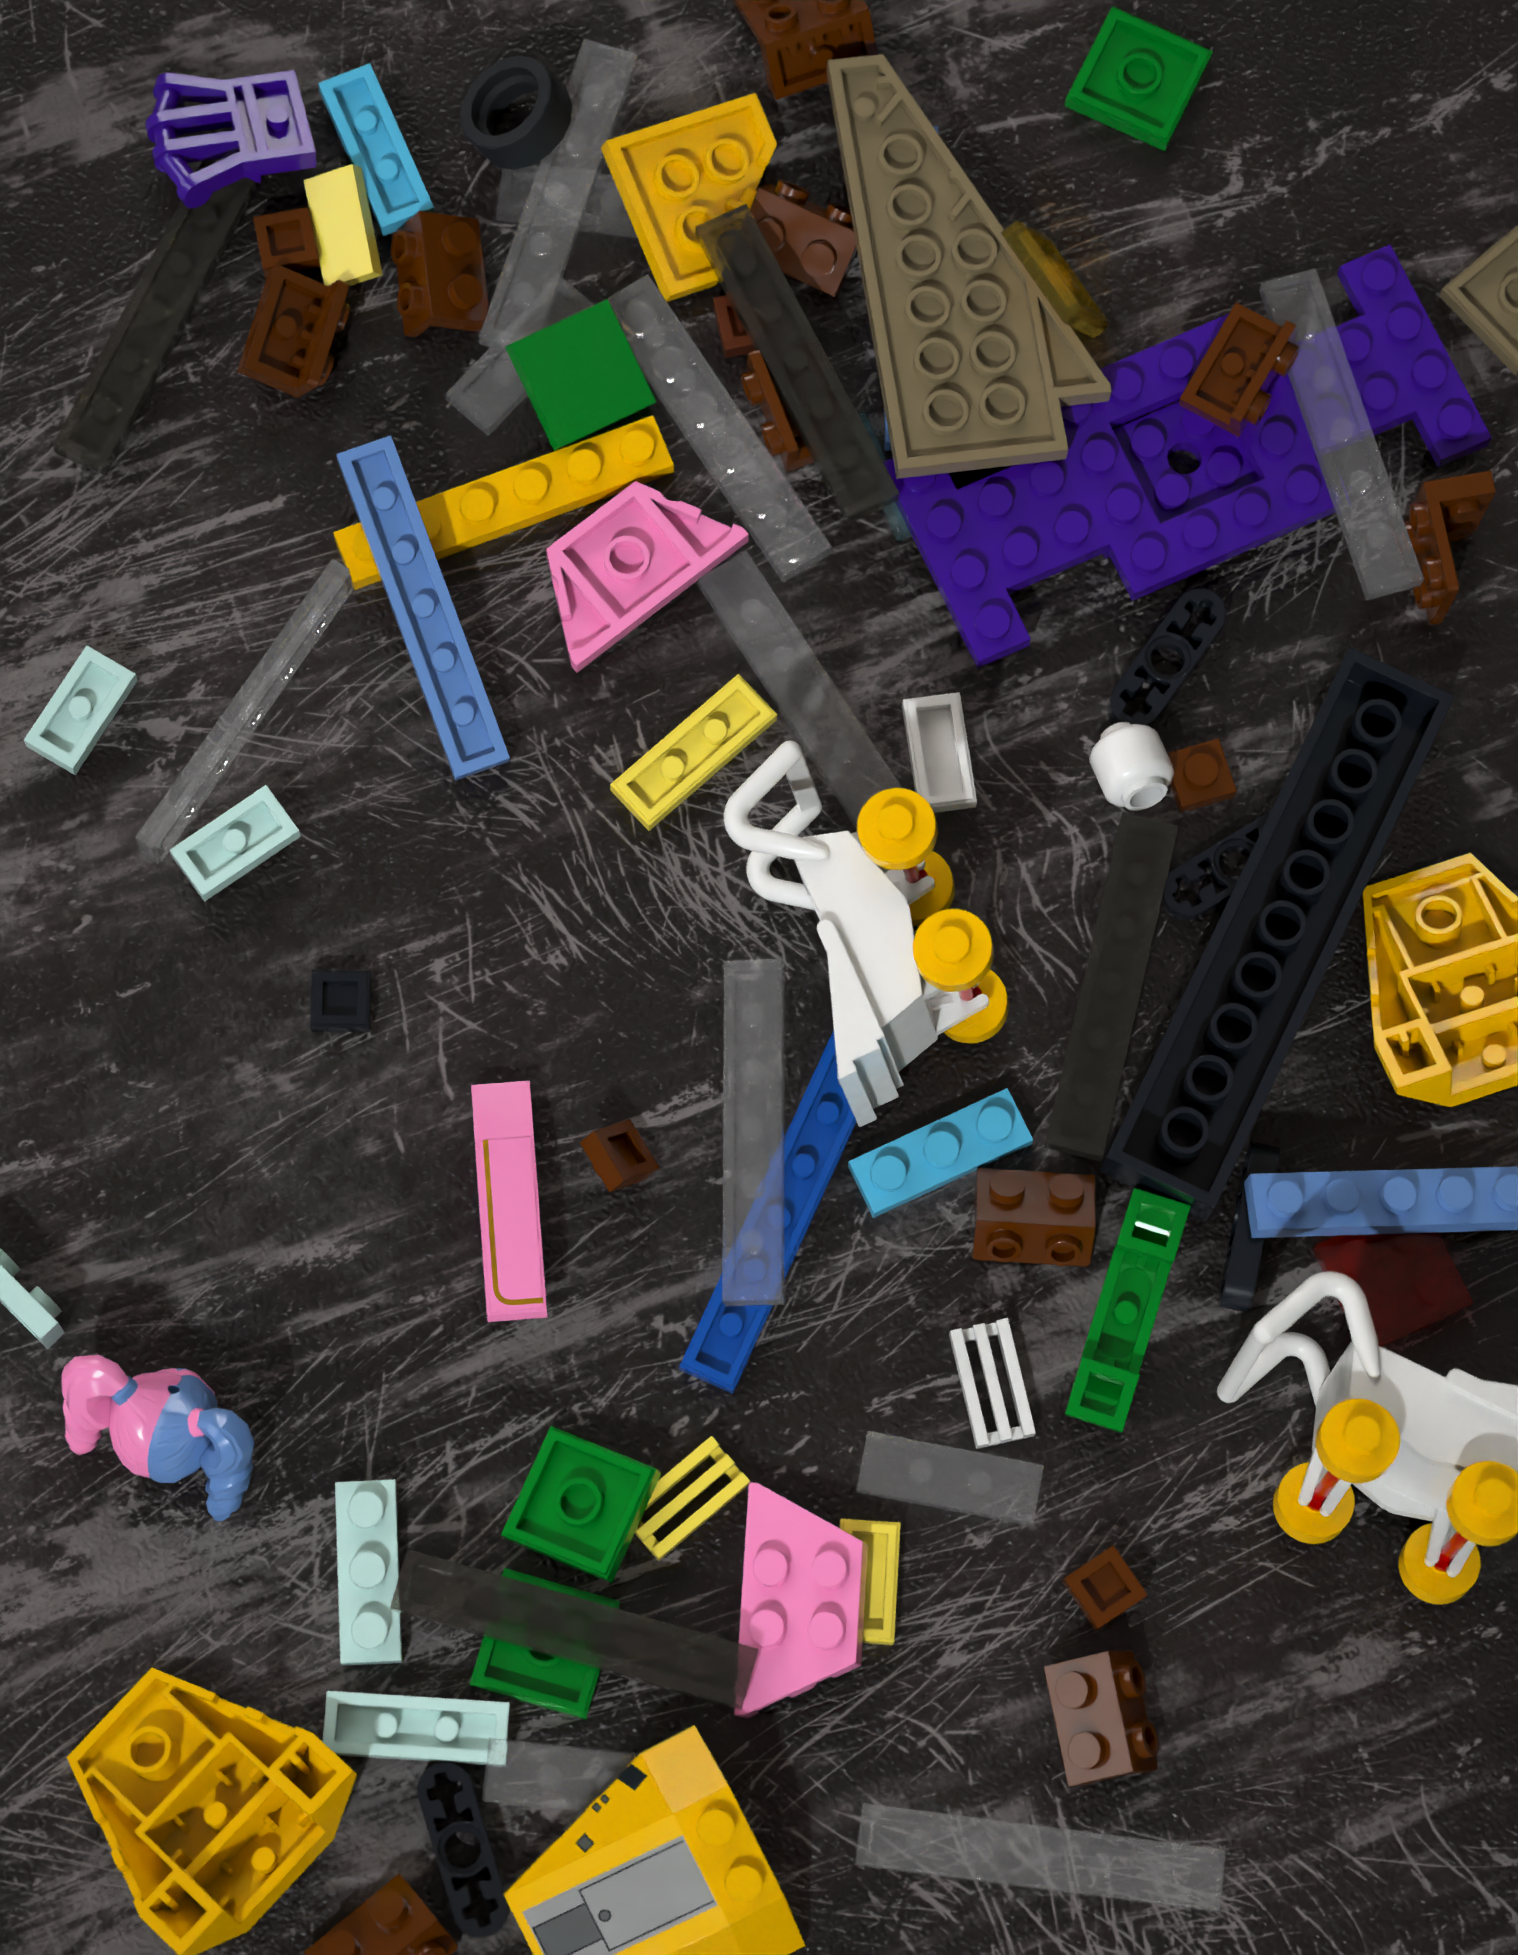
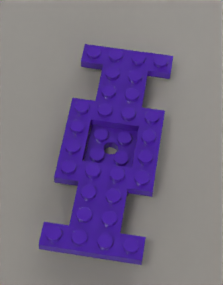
(1163, 525)

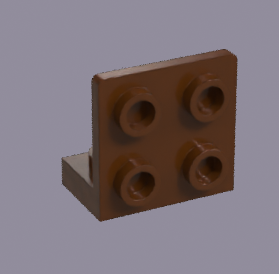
(804, 35)
(1443, 514)

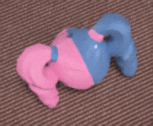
(159, 1427)

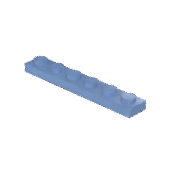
(423, 608)
(1382, 1202)

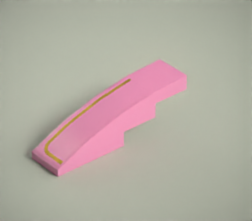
(508, 1201)

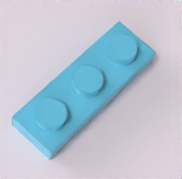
(376, 145)
(940, 1152)

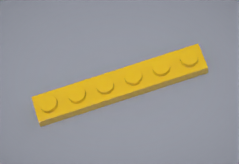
(525, 494)

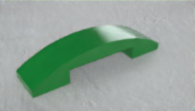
(1126, 1310)

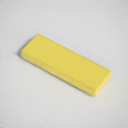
(693, 752)

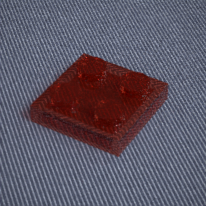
(1403, 1276)

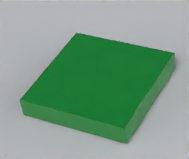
(1138, 78)
(580, 374)
(581, 1504)
(537, 1676)

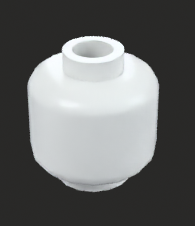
(1132, 766)

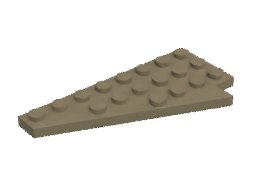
(956, 322)

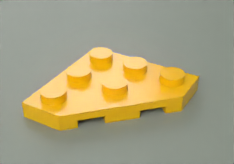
(685, 176)

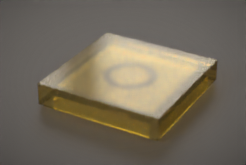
(1056, 279)

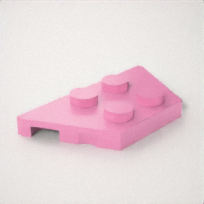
(630, 565)
(798, 1599)

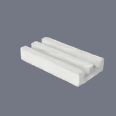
(981, 1334)

